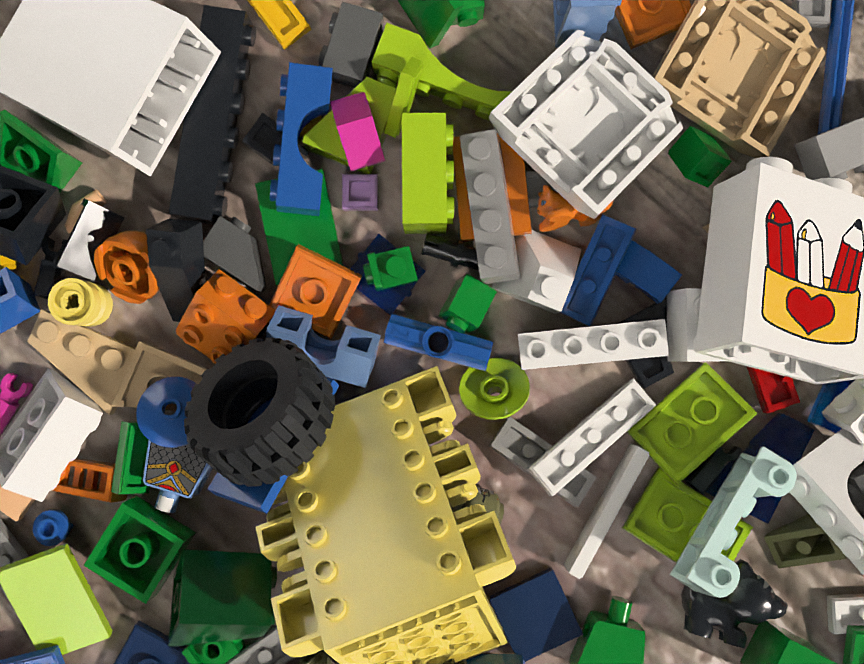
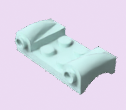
(751, 477)

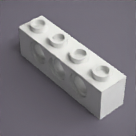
(593, 344)

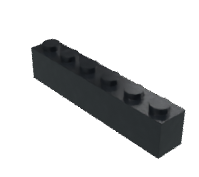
(211, 120)

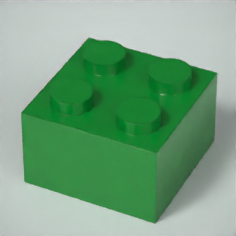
(139, 549)

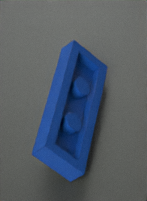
(597, 269)

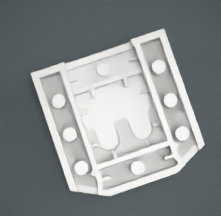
(587, 121)

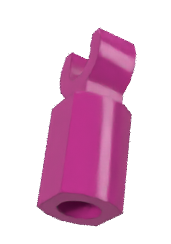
(9, 398)

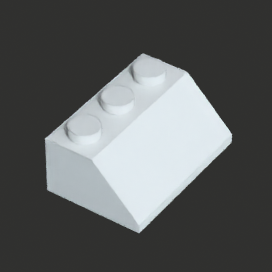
(45, 436)

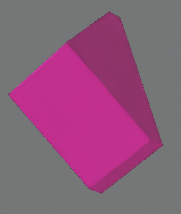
(357, 131)

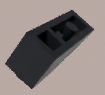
(177, 262)

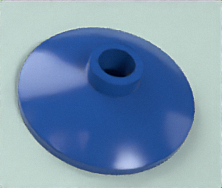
(151, 417)

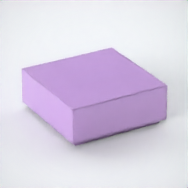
(359, 192)

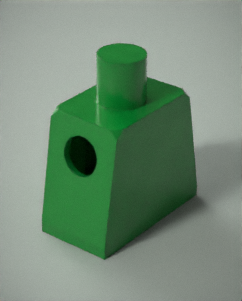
(610, 637)

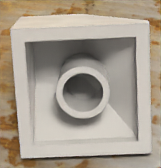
(545, 271)

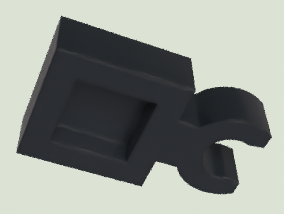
(263, 138)

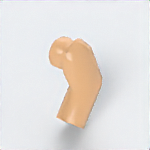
(76, 208)

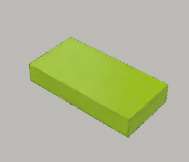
(404, 95)

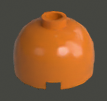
(126, 266)

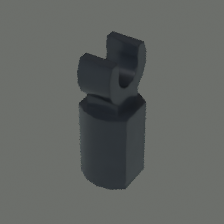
(49, 273)
(711, 469)

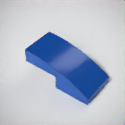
(647, 272)

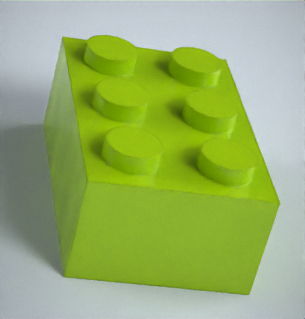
(426, 173)

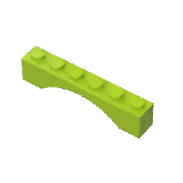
(396, 49)

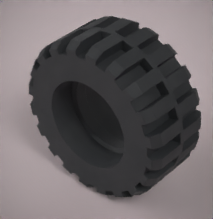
(281, 434)

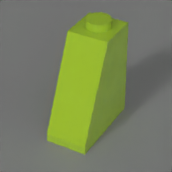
(324, 136)

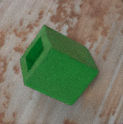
(699, 157)

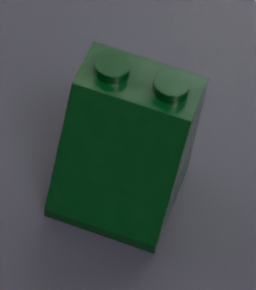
(221, 597)

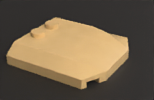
(740, 70)

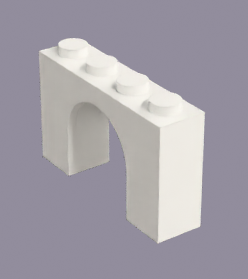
(825, 496)

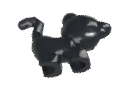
(749, 603)

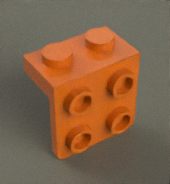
(223, 317)

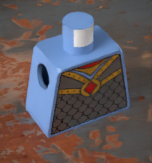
(175, 473)

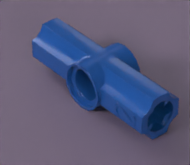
(415, 336)

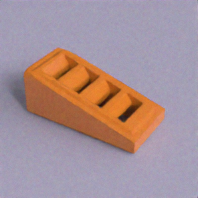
(90, 490)

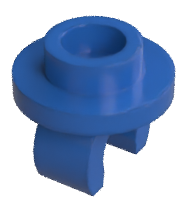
(51, 527)

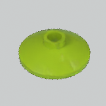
(500, 377)

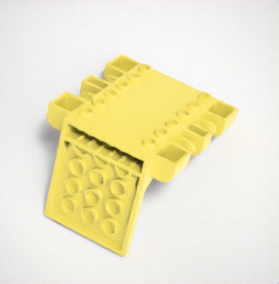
(378, 537)

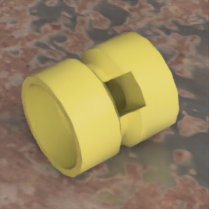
(80, 302)

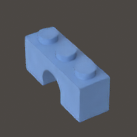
(344, 359)

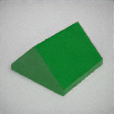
(33, 153)
(778, 646)

